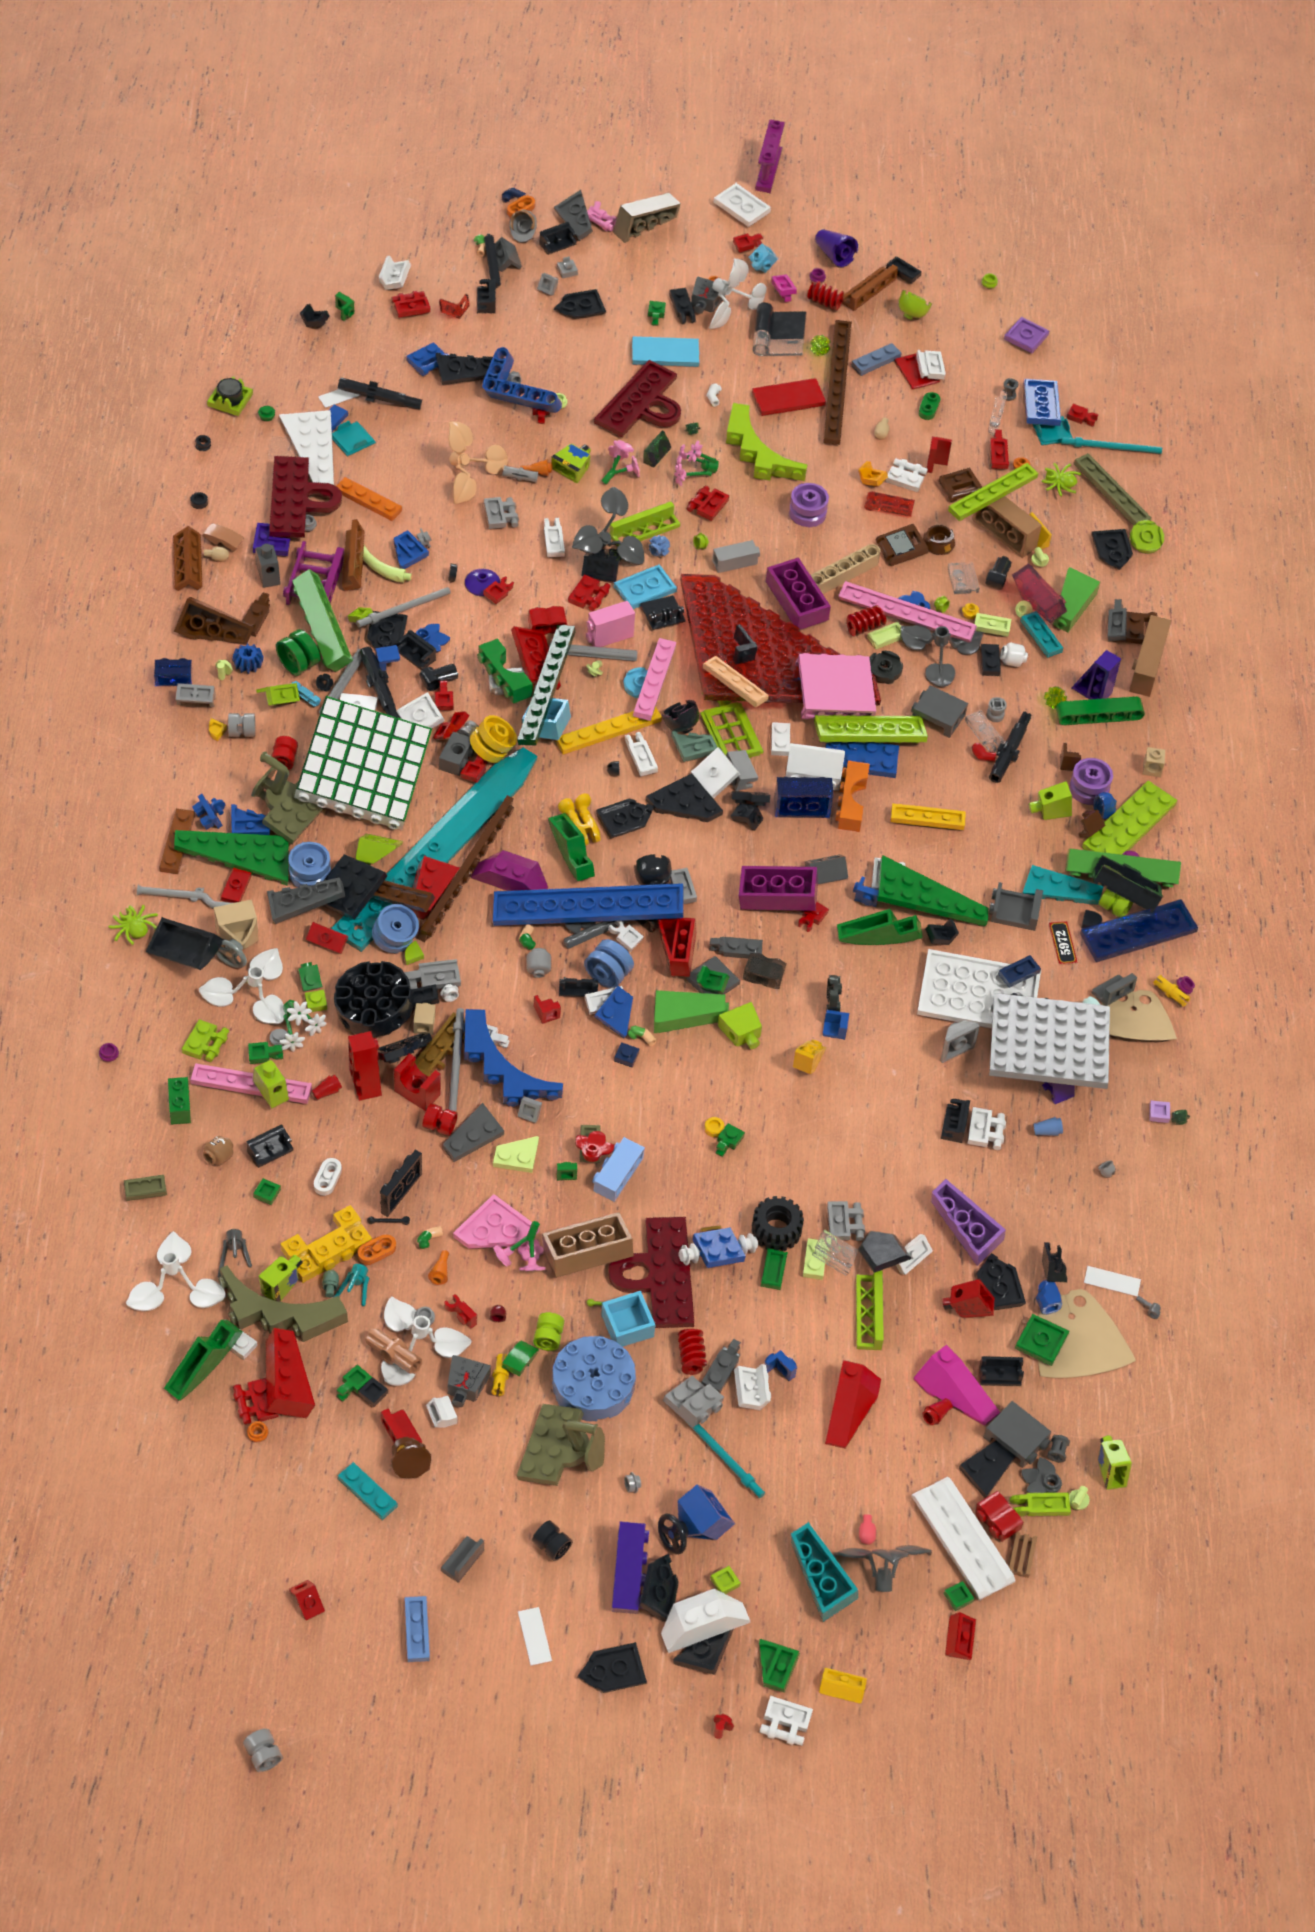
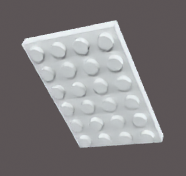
(964, 988)

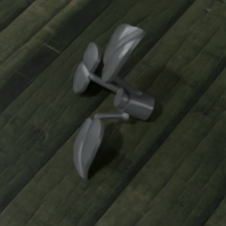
(591, 542)
(918, 636)
(884, 1576)

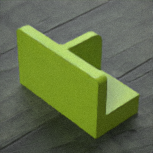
(281, 693)

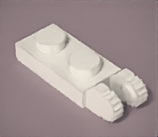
(554, 539)
(641, 755)

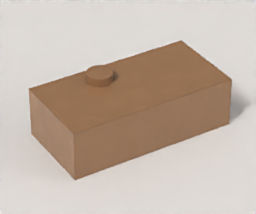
(1010, 525)
(1150, 656)
(587, 1244)

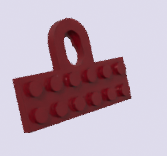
(637, 397)
(291, 496)
(668, 1277)

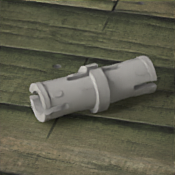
(520, 474)

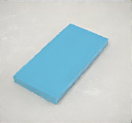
(665, 351)

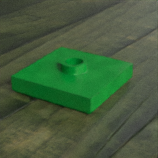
(1042, 1339)

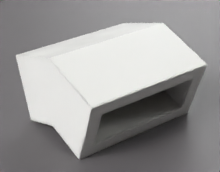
(442, 1412)

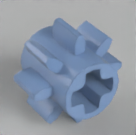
(659, 546)

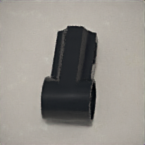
(998, 575)
(432, 677)

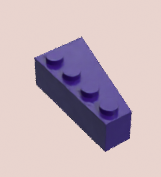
(629, 1567)

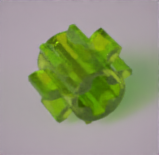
(820, 345)
(1054, 696)

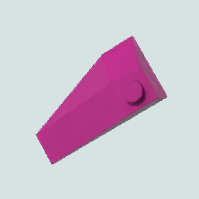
(949, 1378)

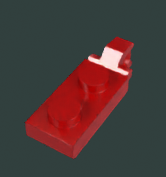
(999, 451)

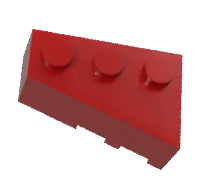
(433, 877)
(678, 941)
(364, 1065)

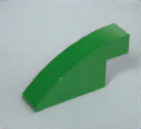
(572, 846)
(880, 929)
(202, 1359)

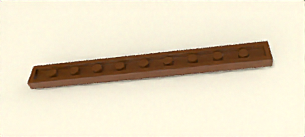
(837, 382)
(463, 874)

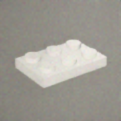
(742, 204)

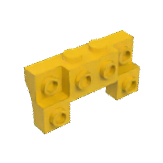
(330, 1249)

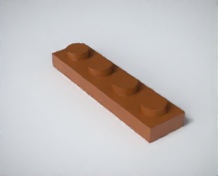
(172, 858)

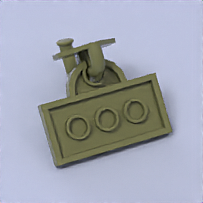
(288, 814)
(560, 1443)

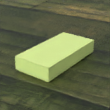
(885, 635)

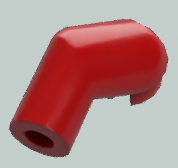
(981, 754)

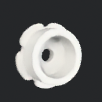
(449, 993)

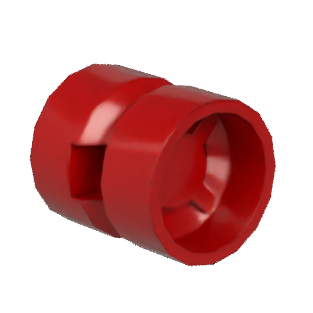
(285, 750)
(440, 1119)

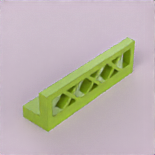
(641, 522)
(877, 1307)

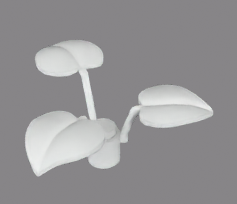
(723, 287)
(264, 965)
(170, 1255)
(401, 1316)

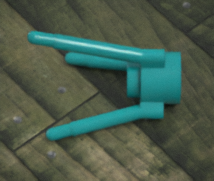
(356, 1277)

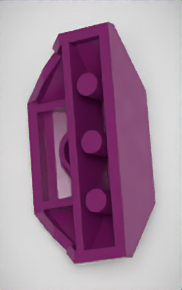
(510, 872)

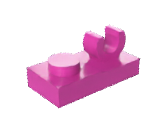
(784, 286)

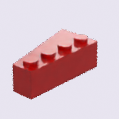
(286, 1377)

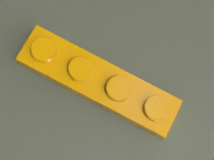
(928, 816)

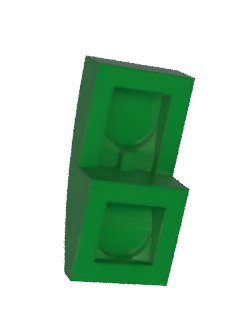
(519, 1358)

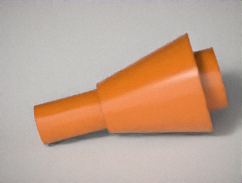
(543, 467)
(439, 1273)

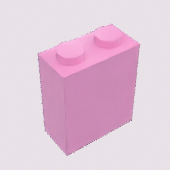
(610, 624)

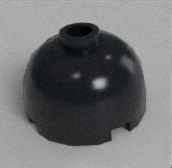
(681, 717)
(653, 870)

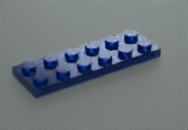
(1138, 930)

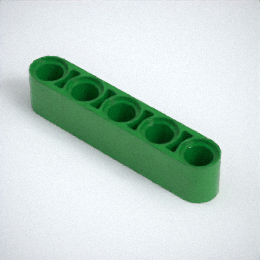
(1100, 710)

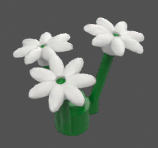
(296, 1012)

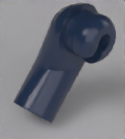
(511, 193)

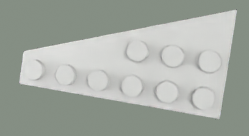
(313, 439)

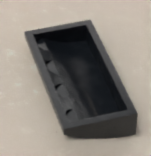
(184, 944)

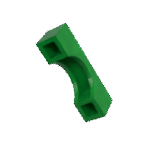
(514, 684)

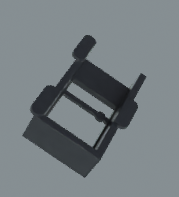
(1127, 883)

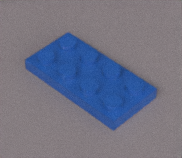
(880, 756)

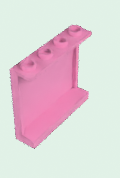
(836, 685)

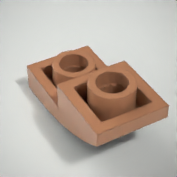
(221, 534)

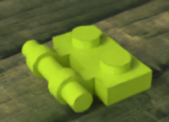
(200, 1038)

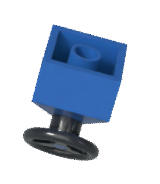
(698, 1517)

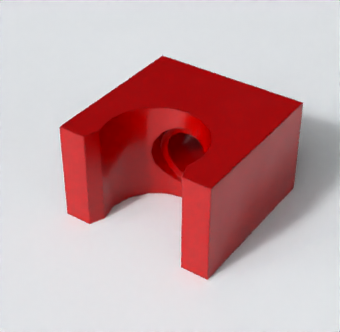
(408, 1076)

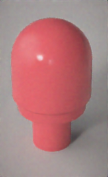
(867, 1530)

